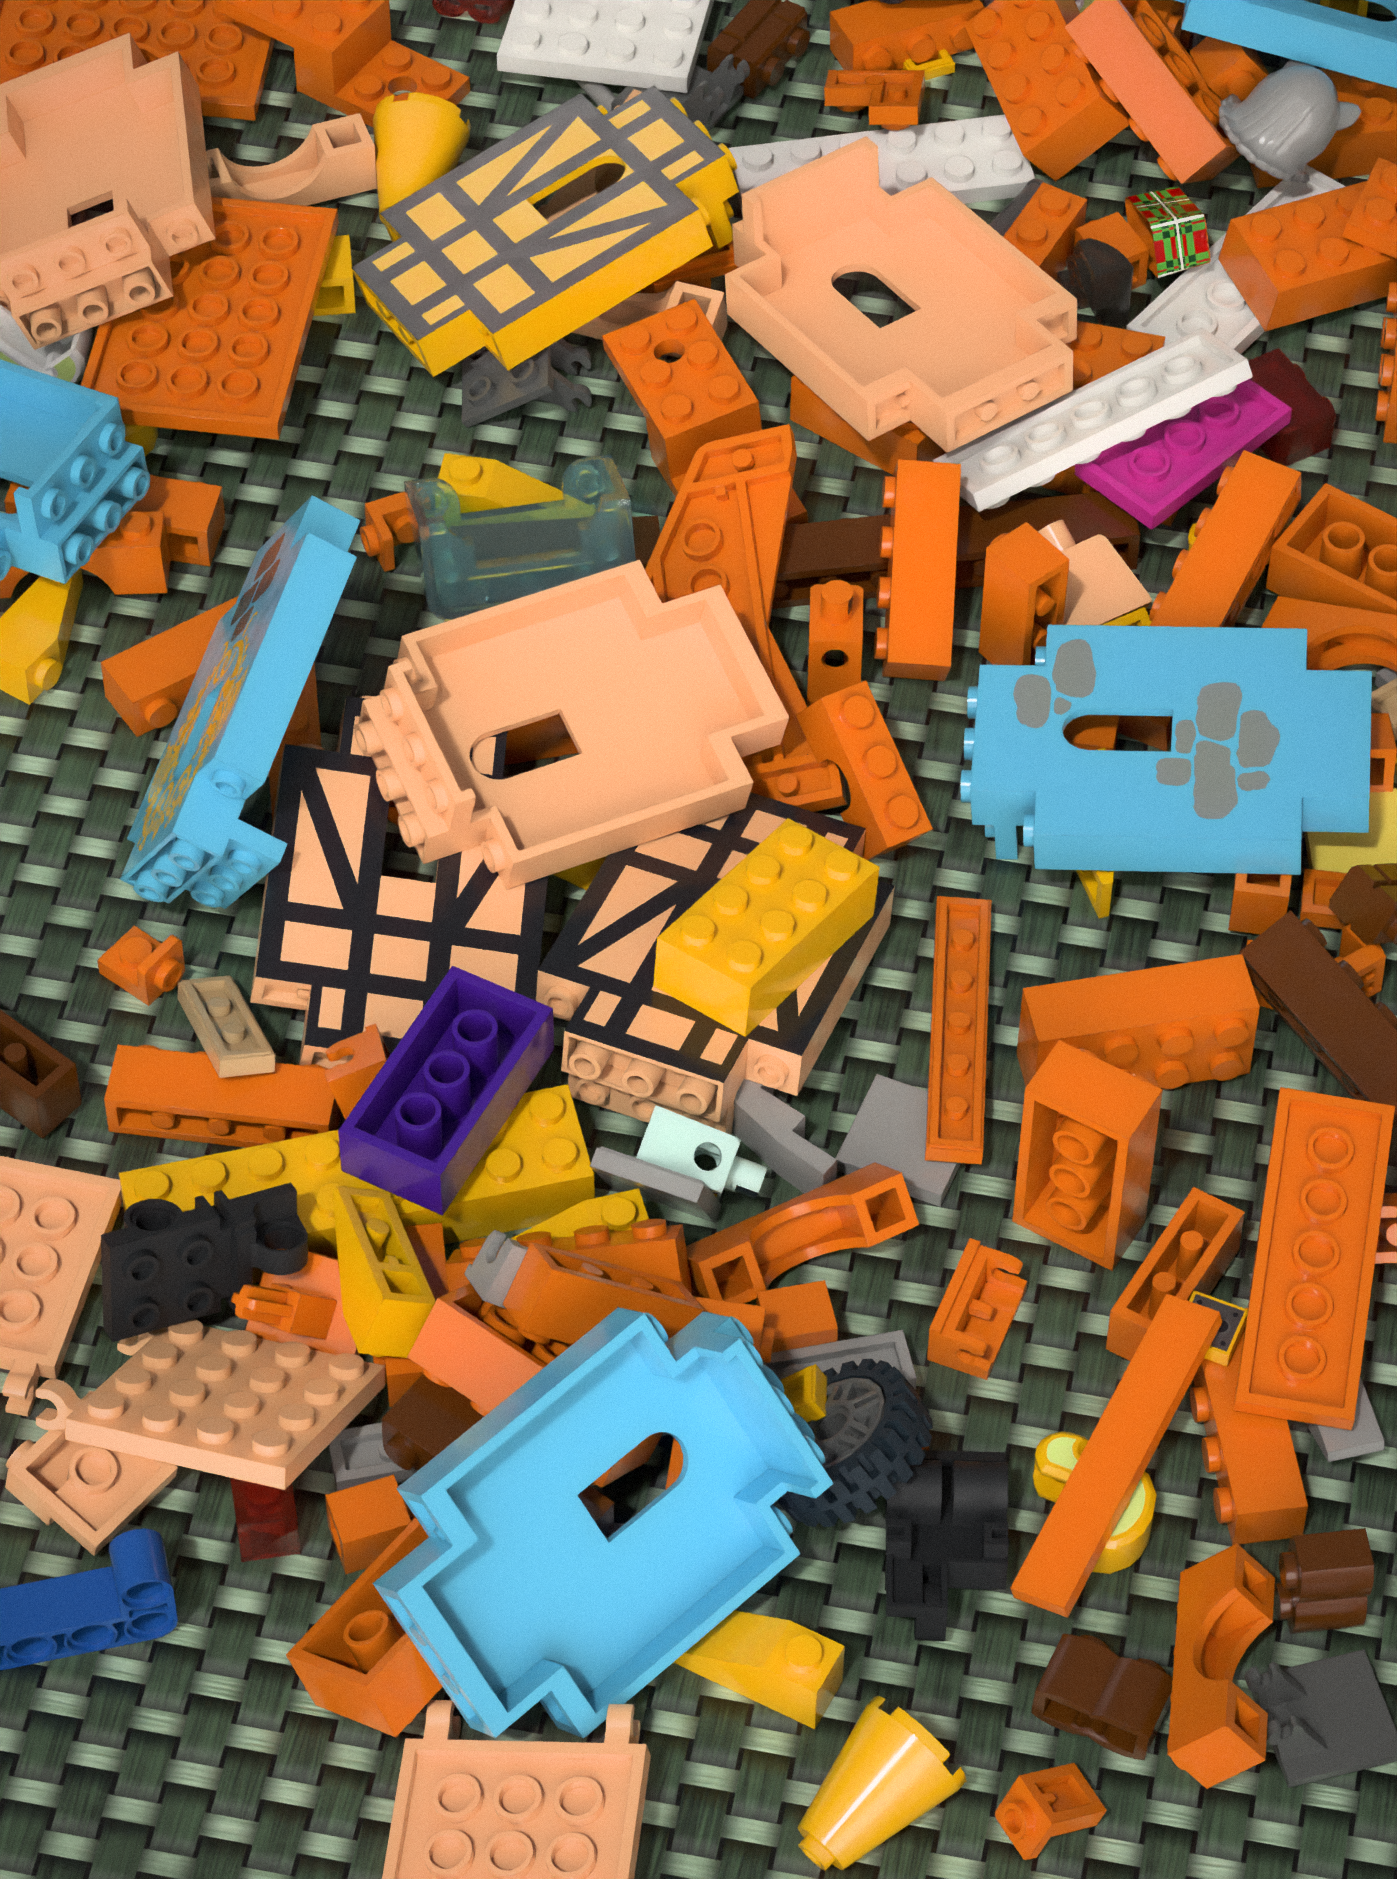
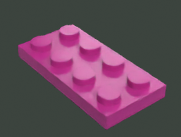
(1185, 454)

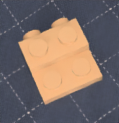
(84, 1486)

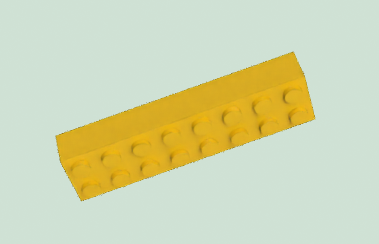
(523, 1178)

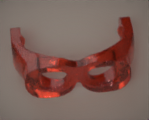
(491, 16)

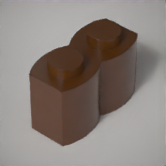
(1325, 1581)
(1103, 1695)

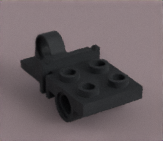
(181, 1263)
(945, 1534)

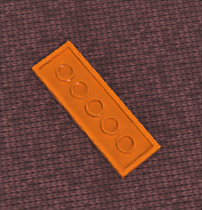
(1315, 1259)

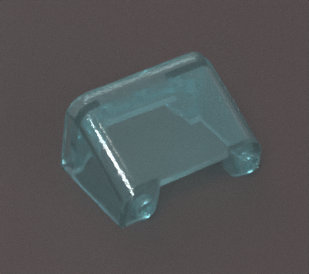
(518, 550)

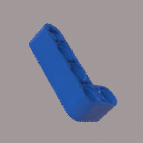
(91, 1608)

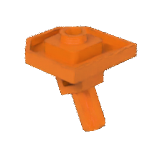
(298, 1307)

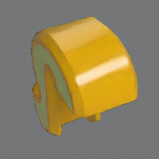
(1054, 1463)

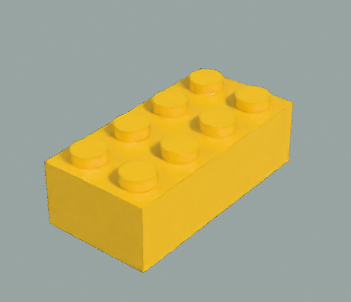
(765, 927)

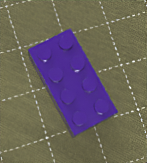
(446, 1090)

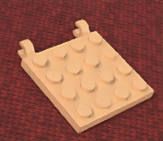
(47, 1266)
(218, 1402)
(518, 1804)

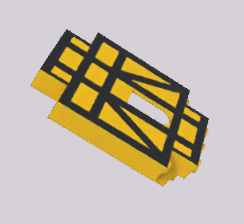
(489, 271)

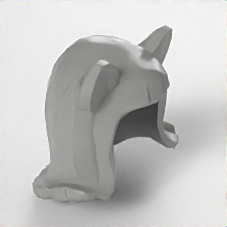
(1286, 120)

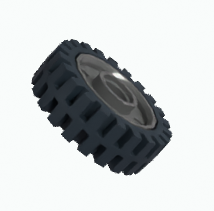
(868, 1441)

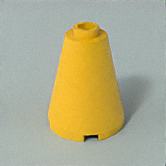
(415, 144)
(876, 1787)

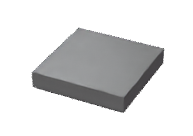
(893, 1134)
(656, 1183)

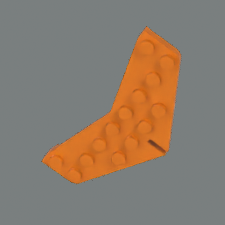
(731, 533)

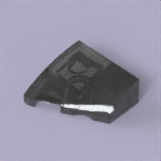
(1099, 280)

